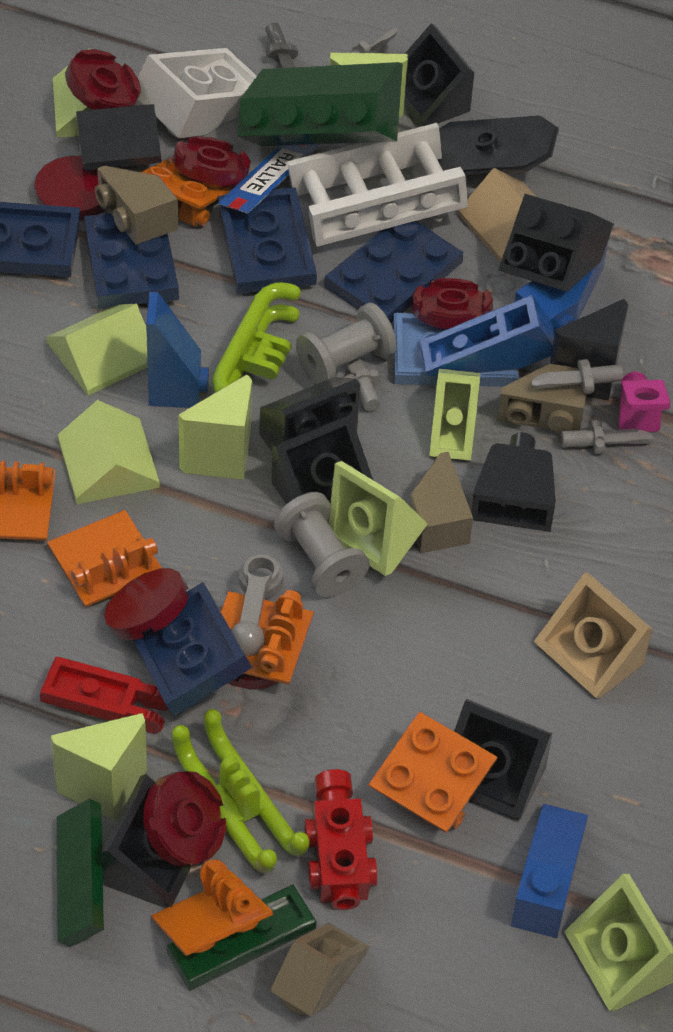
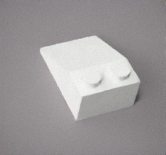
(194, 89)

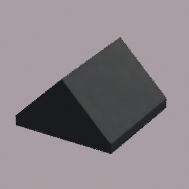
(436, 79)
(118, 137)
(592, 338)
(309, 459)
(520, 754)
(132, 862)

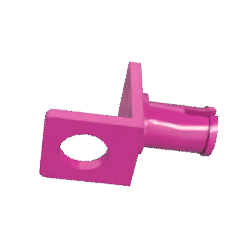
(642, 402)

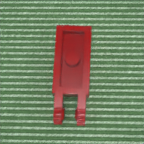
(101, 693)

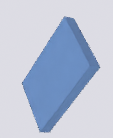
(409, 359)

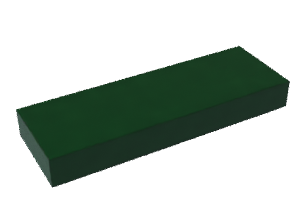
(79, 873)
(289, 921)

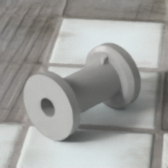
(369, 334)
(306, 522)

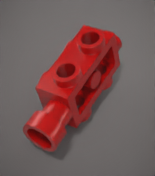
(339, 836)

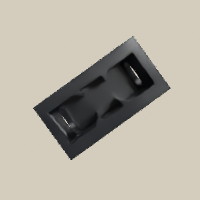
(516, 486)

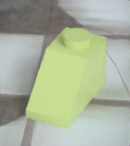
(455, 413)

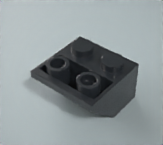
(554, 243)
(309, 409)

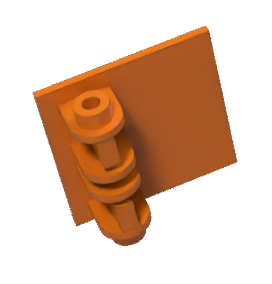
(191, 194)
(25, 500)
(104, 556)
(284, 630)
(433, 772)
(213, 914)

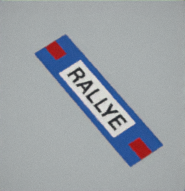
(264, 177)

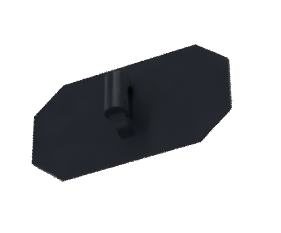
(497, 143)

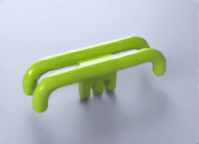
(253, 348)
(240, 795)

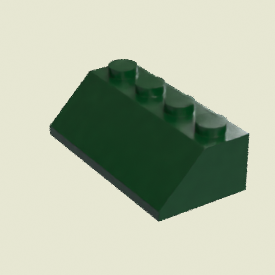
(322, 105)

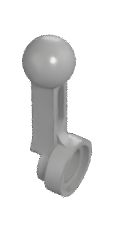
(256, 589)

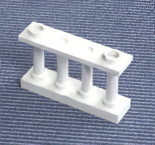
(383, 206)

